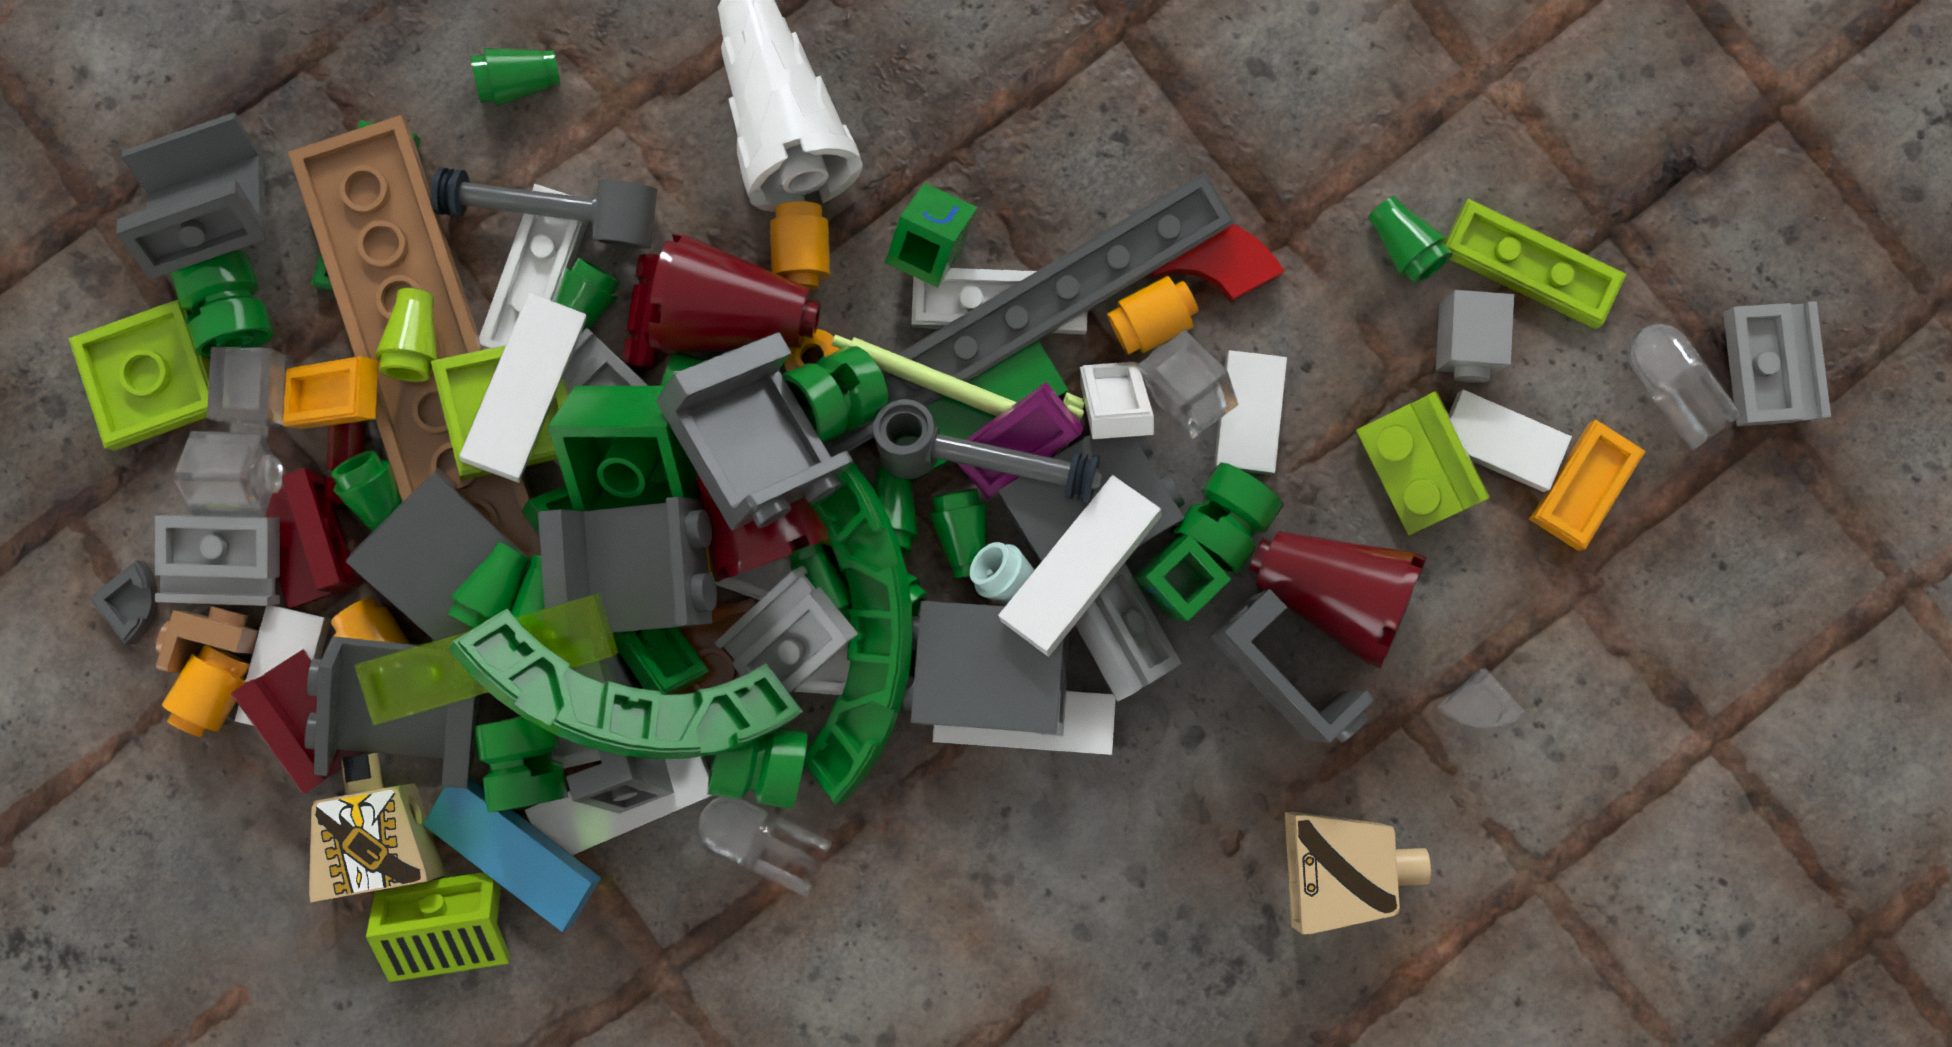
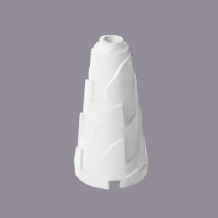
(781, 111)

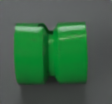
(223, 303)
(839, 391)
(1230, 515)
(519, 764)
(767, 767)

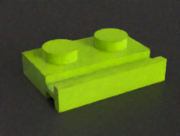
(1422, 463)

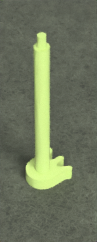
(944, 383)

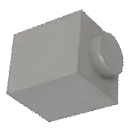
(1474, 334)

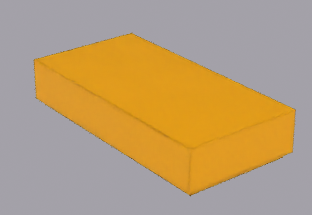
(331, 393)
(1587, 485)

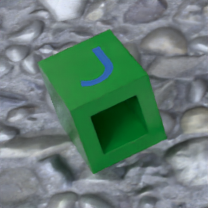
(930, 234)
(1181, 578)

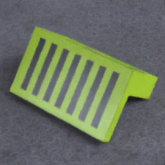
(437, 927)

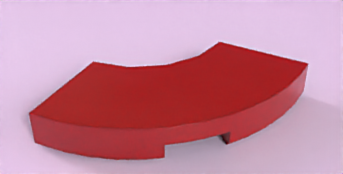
(1230, 261)

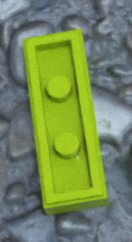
(1533, 264)

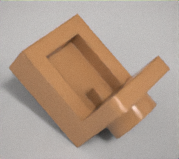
(189, 630)

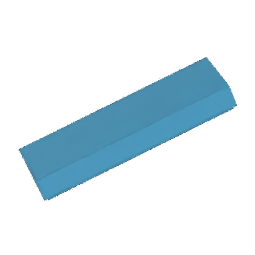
(513, 854)

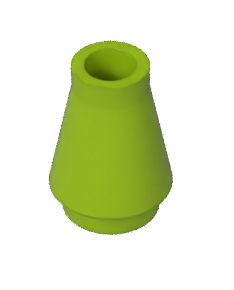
(409, 338)

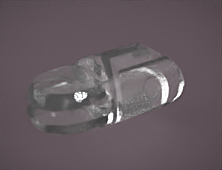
(1680, 383)
(743, 832)

